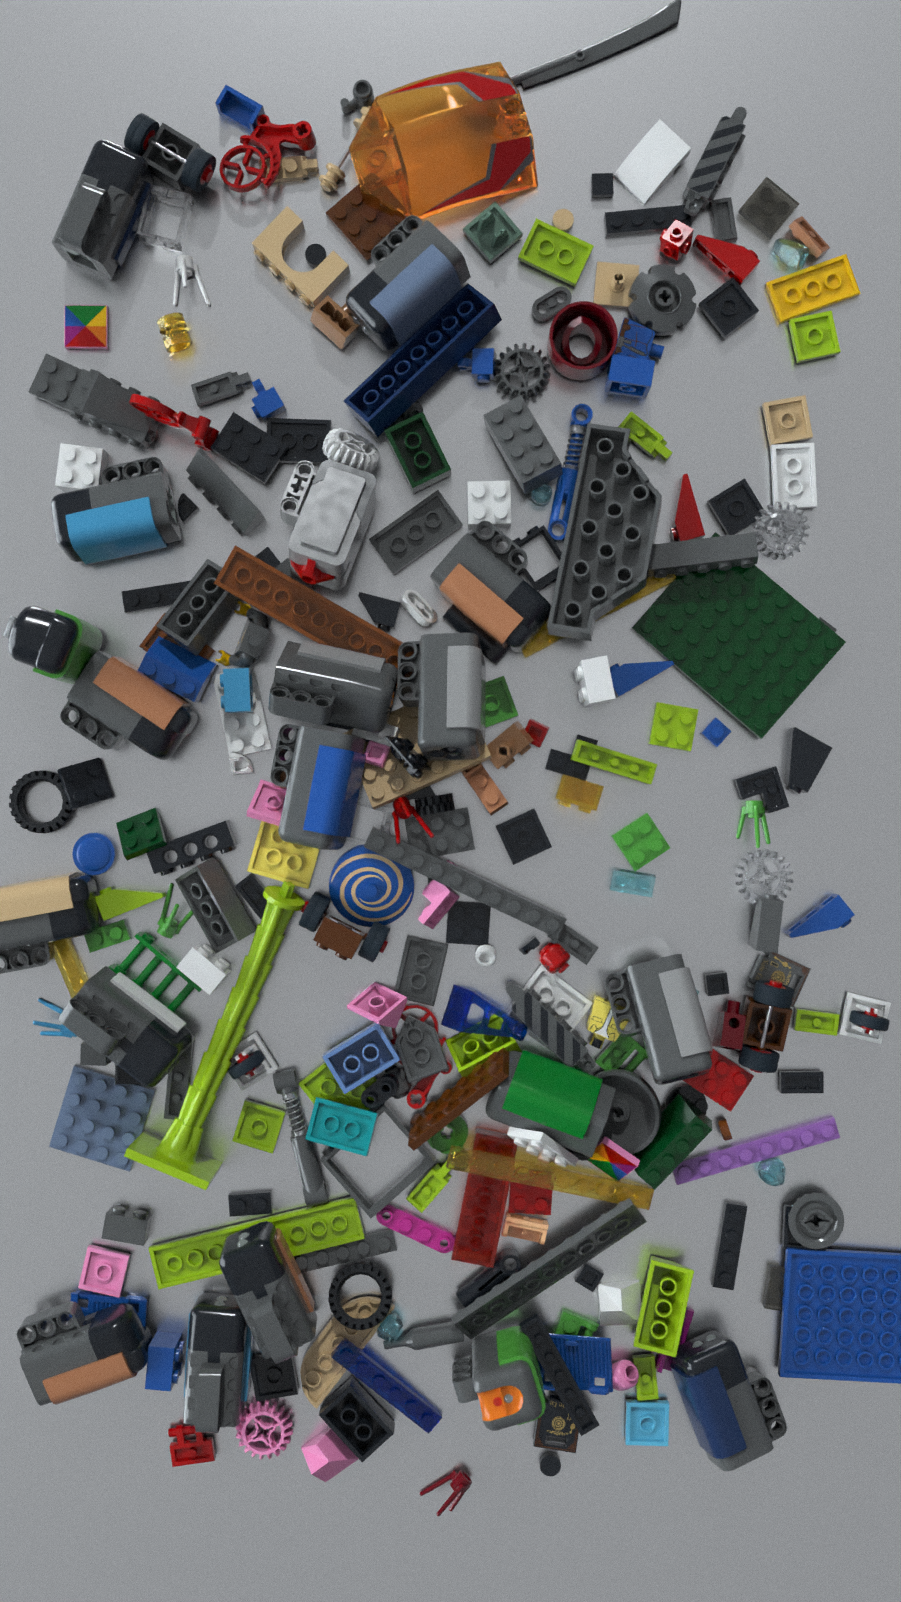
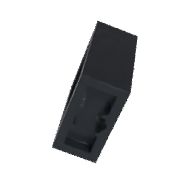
(533, 534)

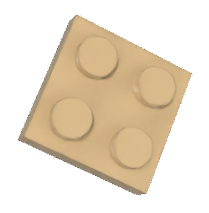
(787, 420)

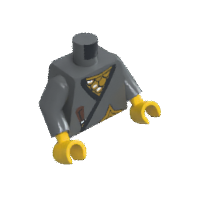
(251, 639)

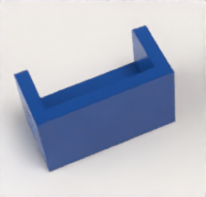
(239, 108)

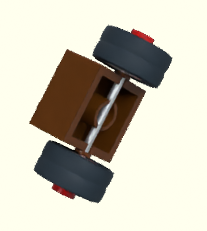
(340, 935)
(766, 1025)

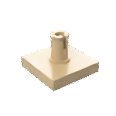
(613, 284)

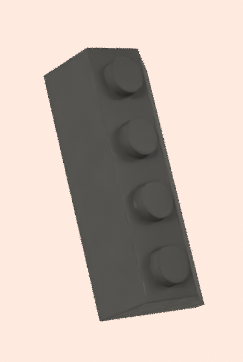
(224, 492)
(198, 610)
(215, 904)

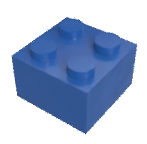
(629, 375)
(164, 1361)

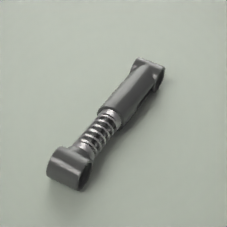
(314, 1187)

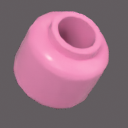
(624, 1375)

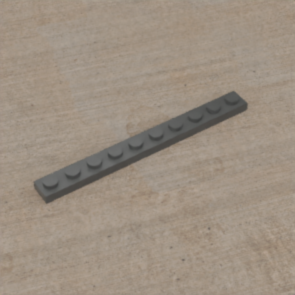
(465, 882)

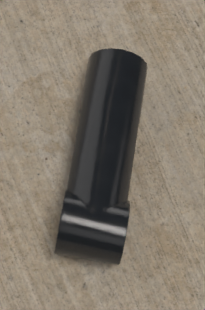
(460, 622)
(489, 1277)

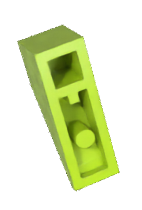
(120, 900)

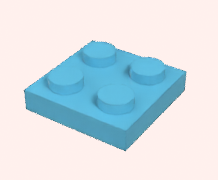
(647, 1422)

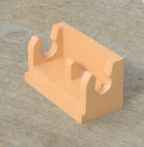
(525, 1227)

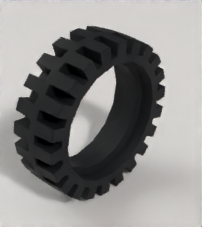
(17, 806)
(334, 1293)

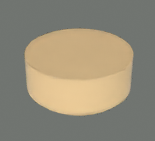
(563, 220)

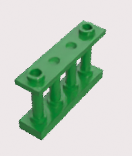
(147, 940)

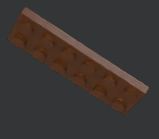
(459, 1098)

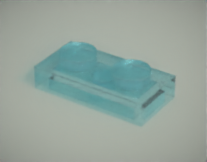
(632, 882)

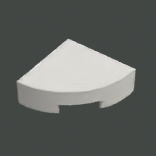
(240, 764)

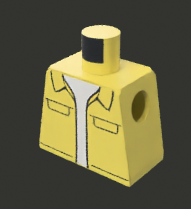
(602, 1022)

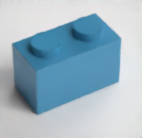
(237, 690)

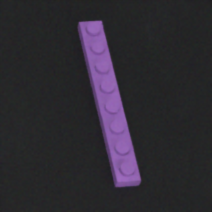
(756, 1150)

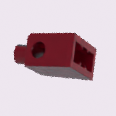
(725, 1035)

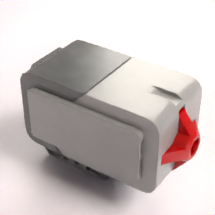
(328, 520)

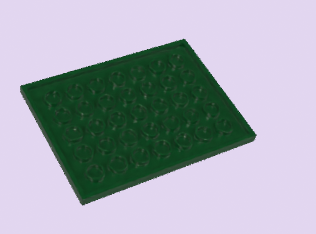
(740, 641)

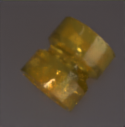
(173, 329)

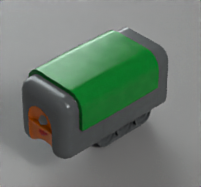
(552, 1100)

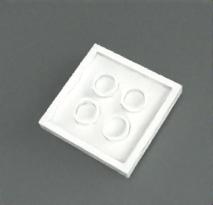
(559, 995)

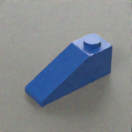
(633, 674)
(827, 916)

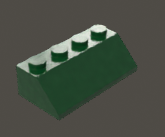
(679, 1134)

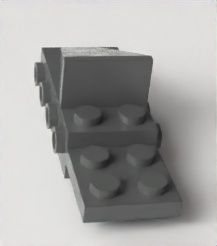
(94, 399)

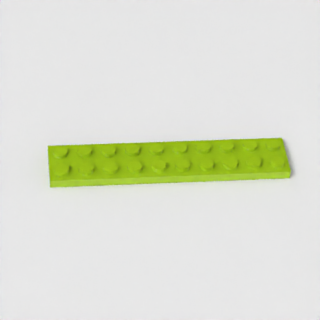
(303, 1230)

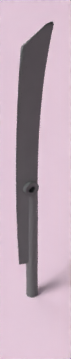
(644, 29)

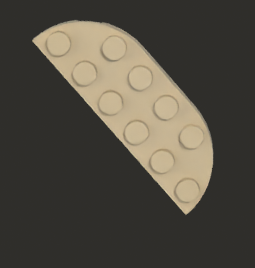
(318, 1369)

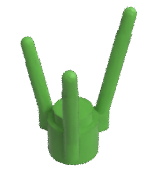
(754, 810)
(168, 925)

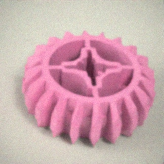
(270, 1444)

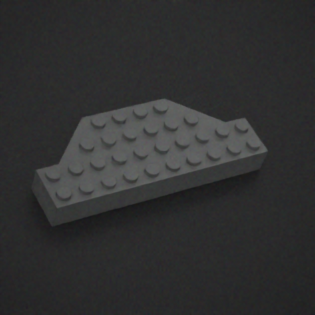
(606, 534)

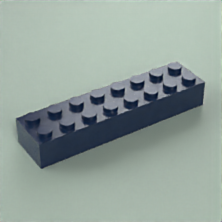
(423, 359)

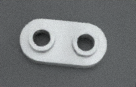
(418, 608)

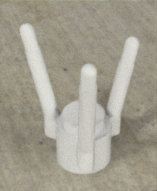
(184, 268)

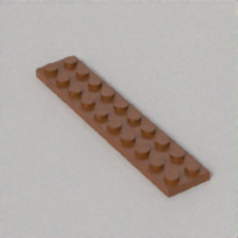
(303, 608)

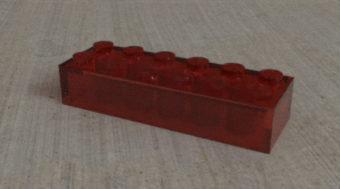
(482, 1205)

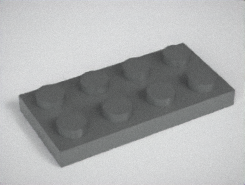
(415, 532)

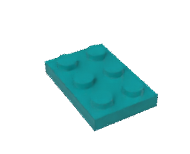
(342, 1126)

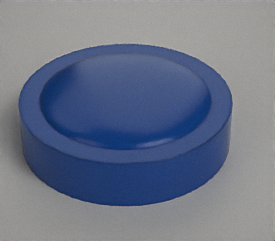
(94, 853)

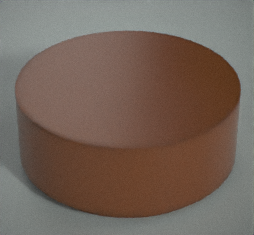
(725, 1129)

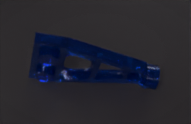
(458, 1009)

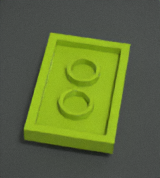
(555, 252)

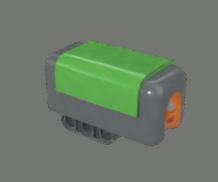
(503, 1377)

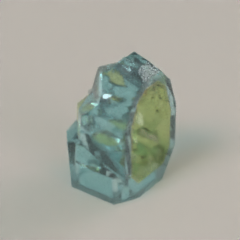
(791, 253)

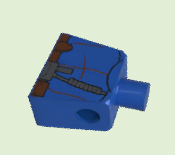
(637, 340)

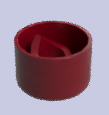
(587, 319)

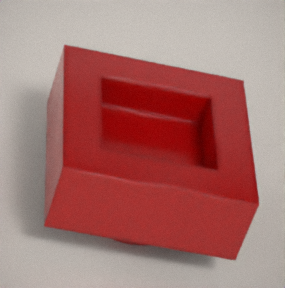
(537, 732)

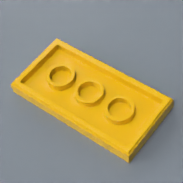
(812, 289)

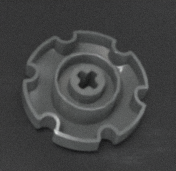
(655, 288)

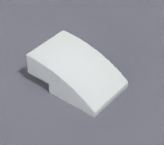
(652, 162)

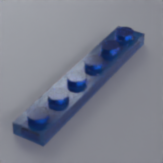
(386, 1385)

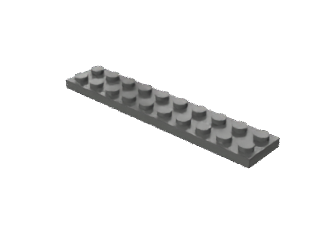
(548, 1269)

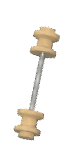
(328, 181)

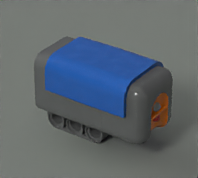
(320, 785)

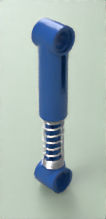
(566, 482)

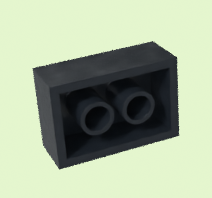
(357, 1419)

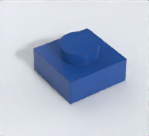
(716, 732)

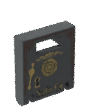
(780, 969)

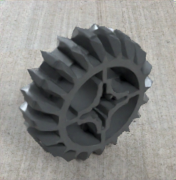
(529, 370)

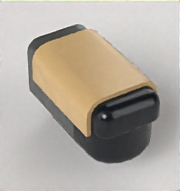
(44, 912)

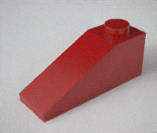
(728, 257)
(686, 518)

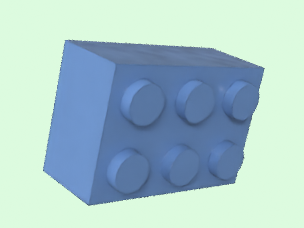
(361, 1057)

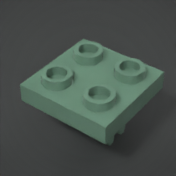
(492, 232)

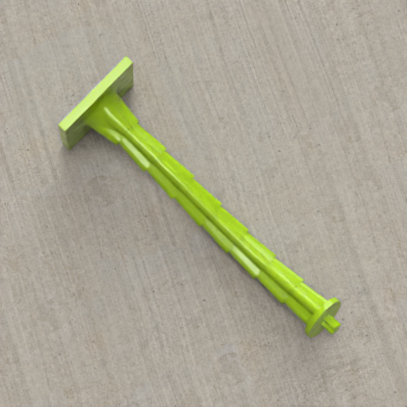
(178, 1150)

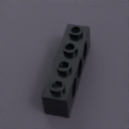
(225, 840)

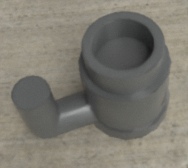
(362, 97)

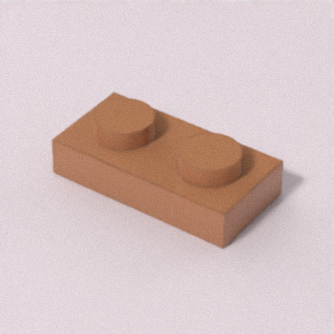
(803, 231)

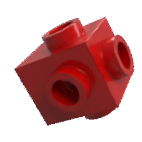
(676, 240)

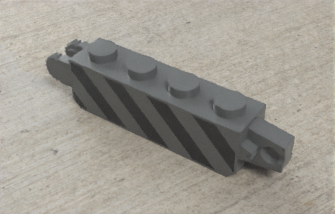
(714, 160)
(549, 1028)

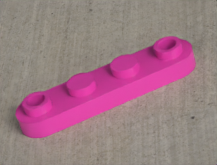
(416, 1228)

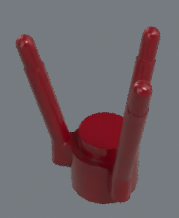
(460, 1484)

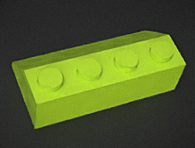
(663, 1306)

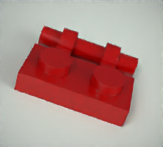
(190, 1451)

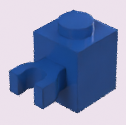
(481, 364)
(267, 402)

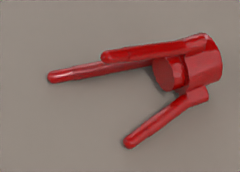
(404, 810)

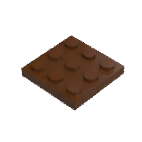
(363, 220)

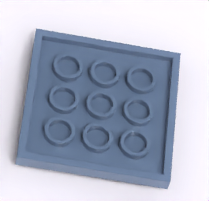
(101, 1117)

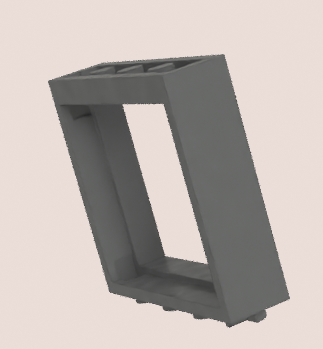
(397, 1187)

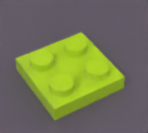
(814, 336)
(673, 726)
(259, 1126)

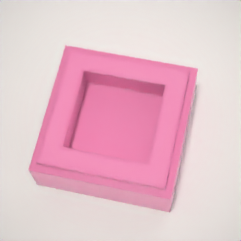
(376, 754)

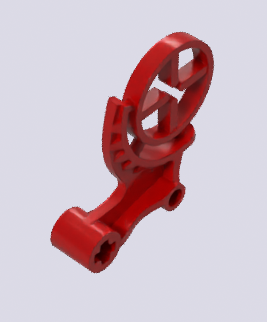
(269, 138)
(199, 427)
(425, 1084)

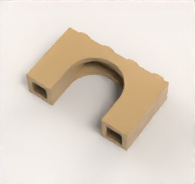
(311, 285)

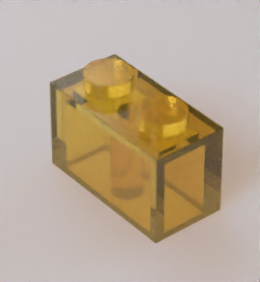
(579, 793)

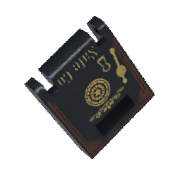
(555, 1423)

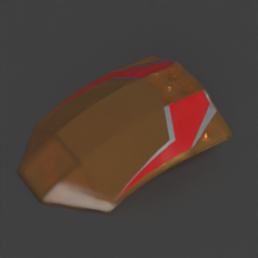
(446, 142)

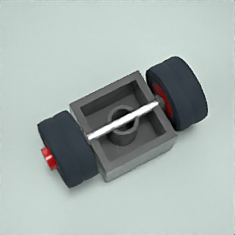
(170, 154)

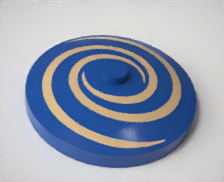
(370, 887)

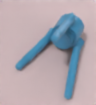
(64, 1031)

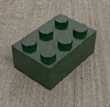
(418, 452)

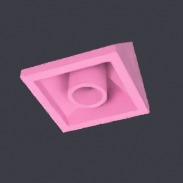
(379, 1005)
(327, 1455)

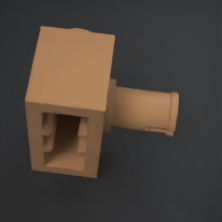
(334, 322)
(508, 744)

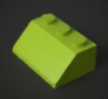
(474, 1049)

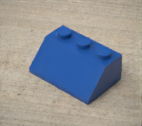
(177, 669)

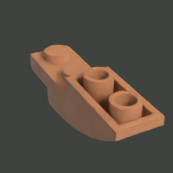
(485, 788)

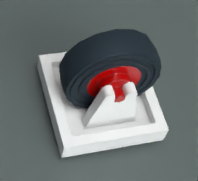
(864, 1018)
(251, 1062)

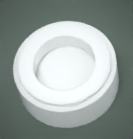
(485, 955)

